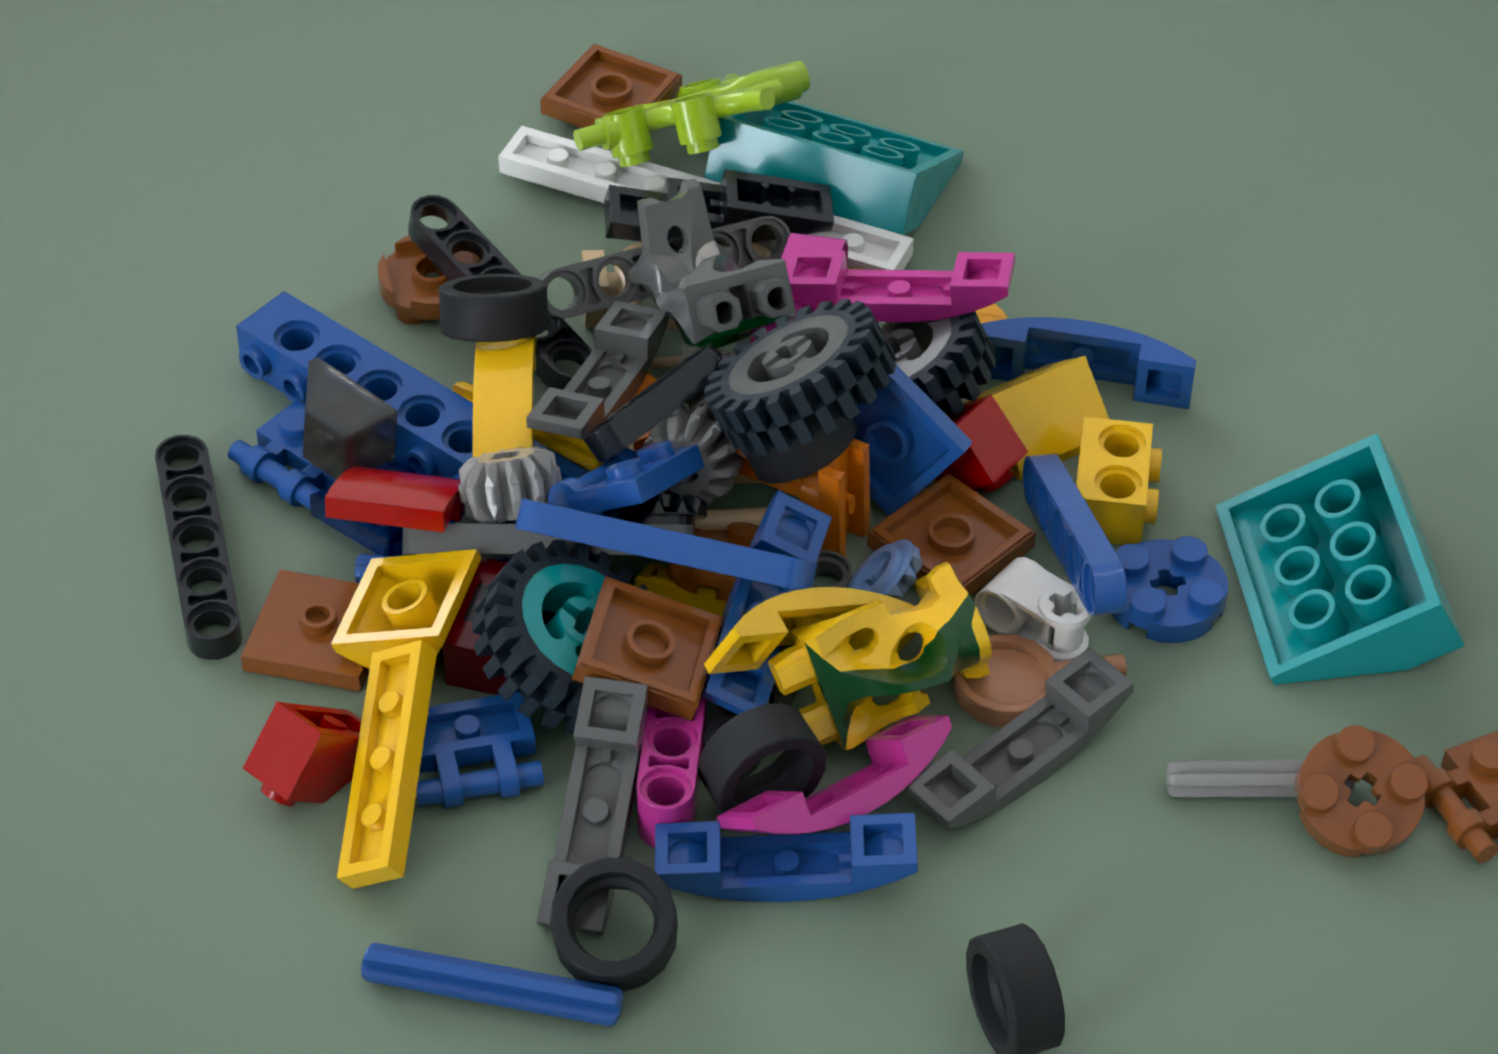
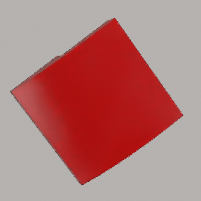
(395, 499)

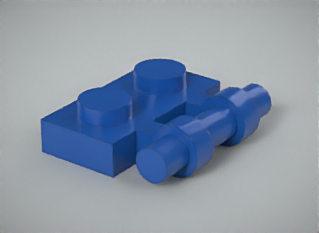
(282, 445)
(475, 734)

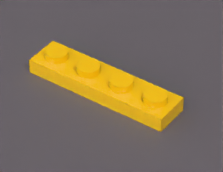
(387, 765)

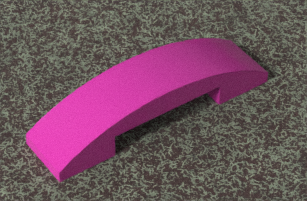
(902, 294)
(896, 758)

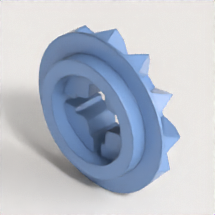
(889, 570)

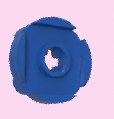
(1177, 564)

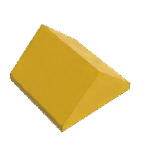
(1049, 407)
(405, 602)

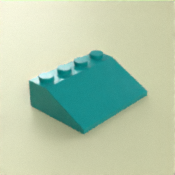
(871, 170)
(1338, 570)

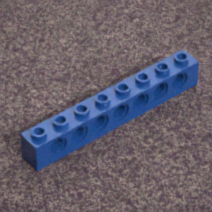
(432, 420)

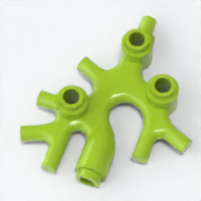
(693, 112)

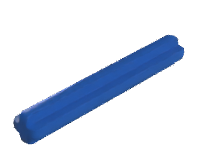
(492, 984)

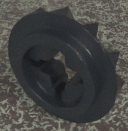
(664, 510)

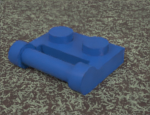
(628, 478)

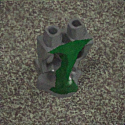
(701, 282)

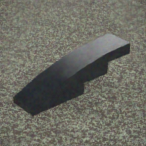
(739, 197)

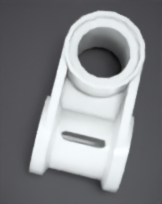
(1035, 606)

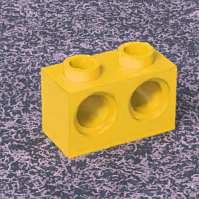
(1115, 476)

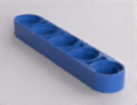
(1074, 535)
(665, 545)

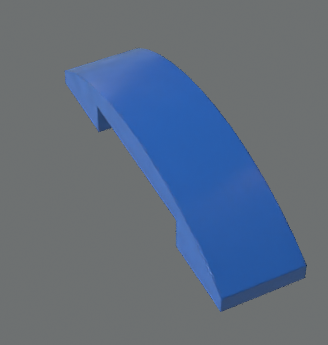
(1113, 354)
(788, 530)
(788, 866)

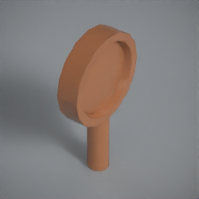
(1014, 681)

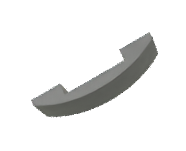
(608, 377)
(1028, 748)
(598, 791)

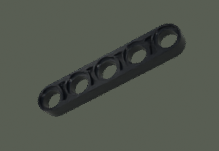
(463, 235)
(200, 565)

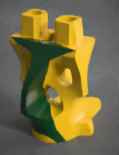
(848, 678)

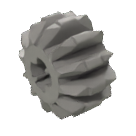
(717, 453)
(498, 480)

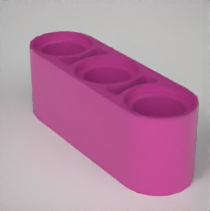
(669, 769)

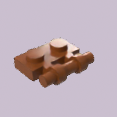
(1471, 773)

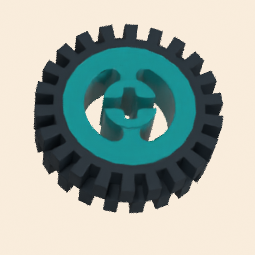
(537, 656)

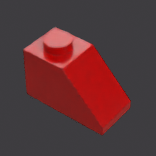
(993, 446)
(305, 753)

